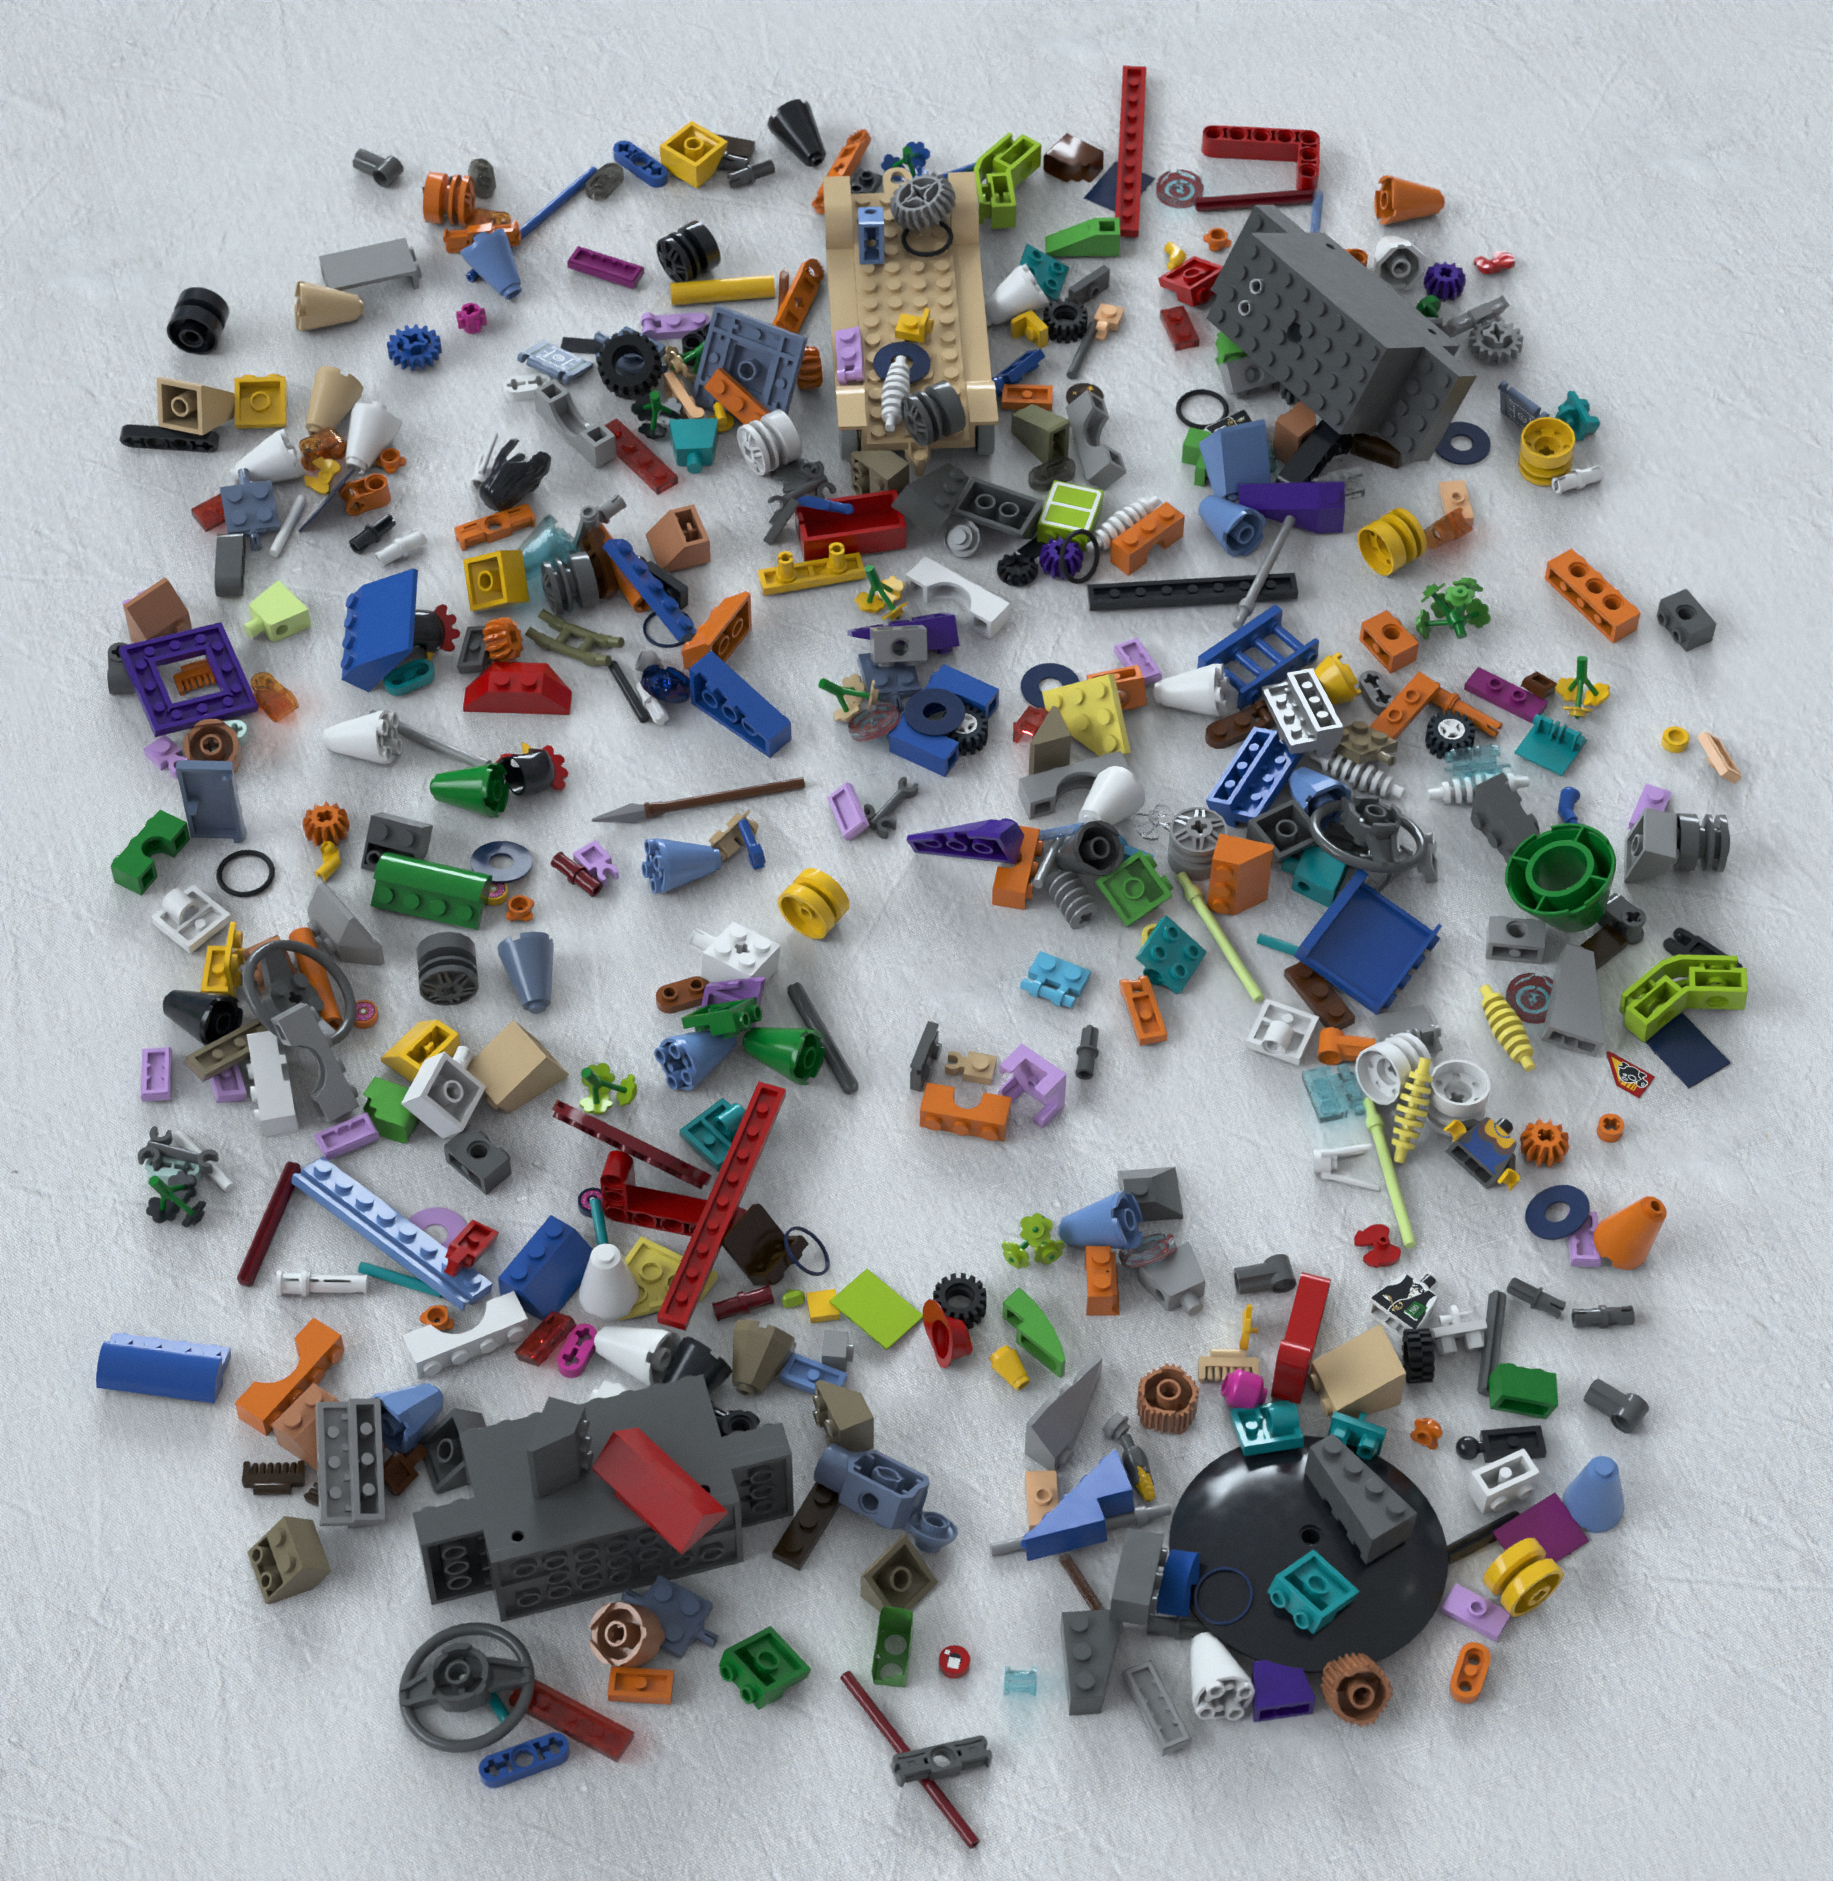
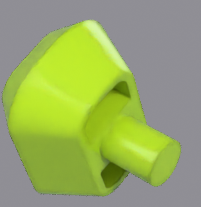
(793, 1298)

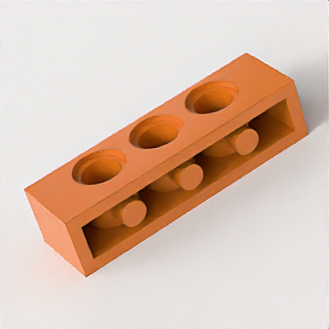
(1592, 595)

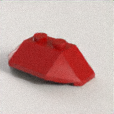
(518, 689)

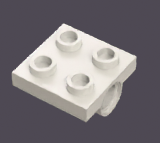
(190, 917)
(1282, 1031)

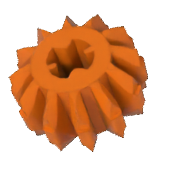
(810, 370)
(502, 639)
(326, 824)
(1544, 1143)

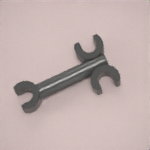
(818, 482)
(881, 818)
(161, 1146)

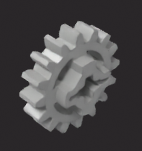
(1495, 341)

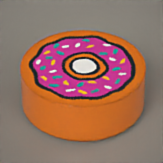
(366, 1014)

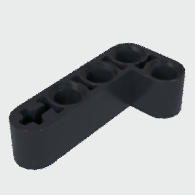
(1315, 454)

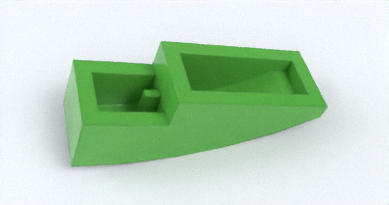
(1034, 1331)

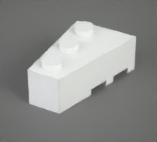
(272, 1084)

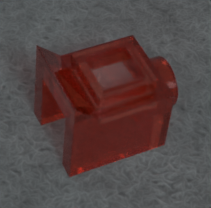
(1029, 722)

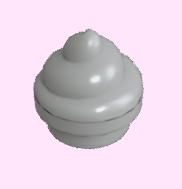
(647, 659)

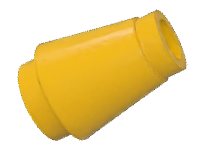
(1009, 1367)

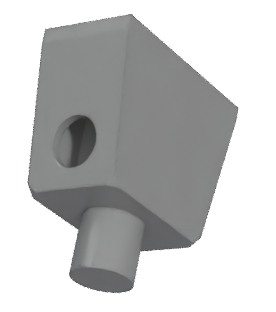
(1175, 1280)

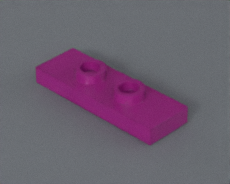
(605, 267)
(1505, 694)

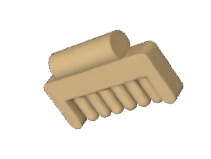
(1225, 1360)

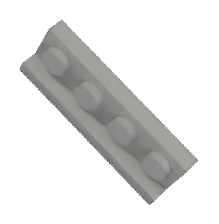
(1304, 713)
(350, 1463)

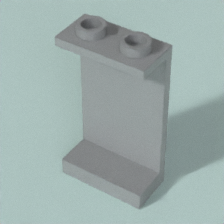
(370, 265)

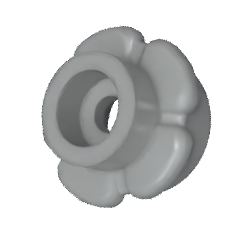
(1116, 1426)

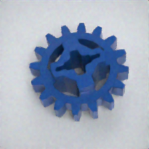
(415, 346)

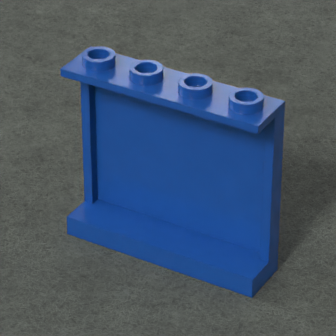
(1366, 945)

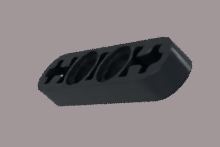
(167, 439)

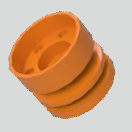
(444, 199)

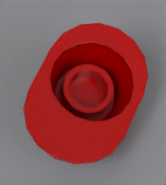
(947, 1335)

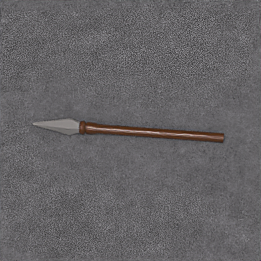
(635, 812)

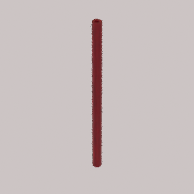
(900, 1746)

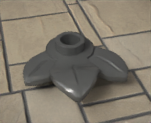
(793, 474)

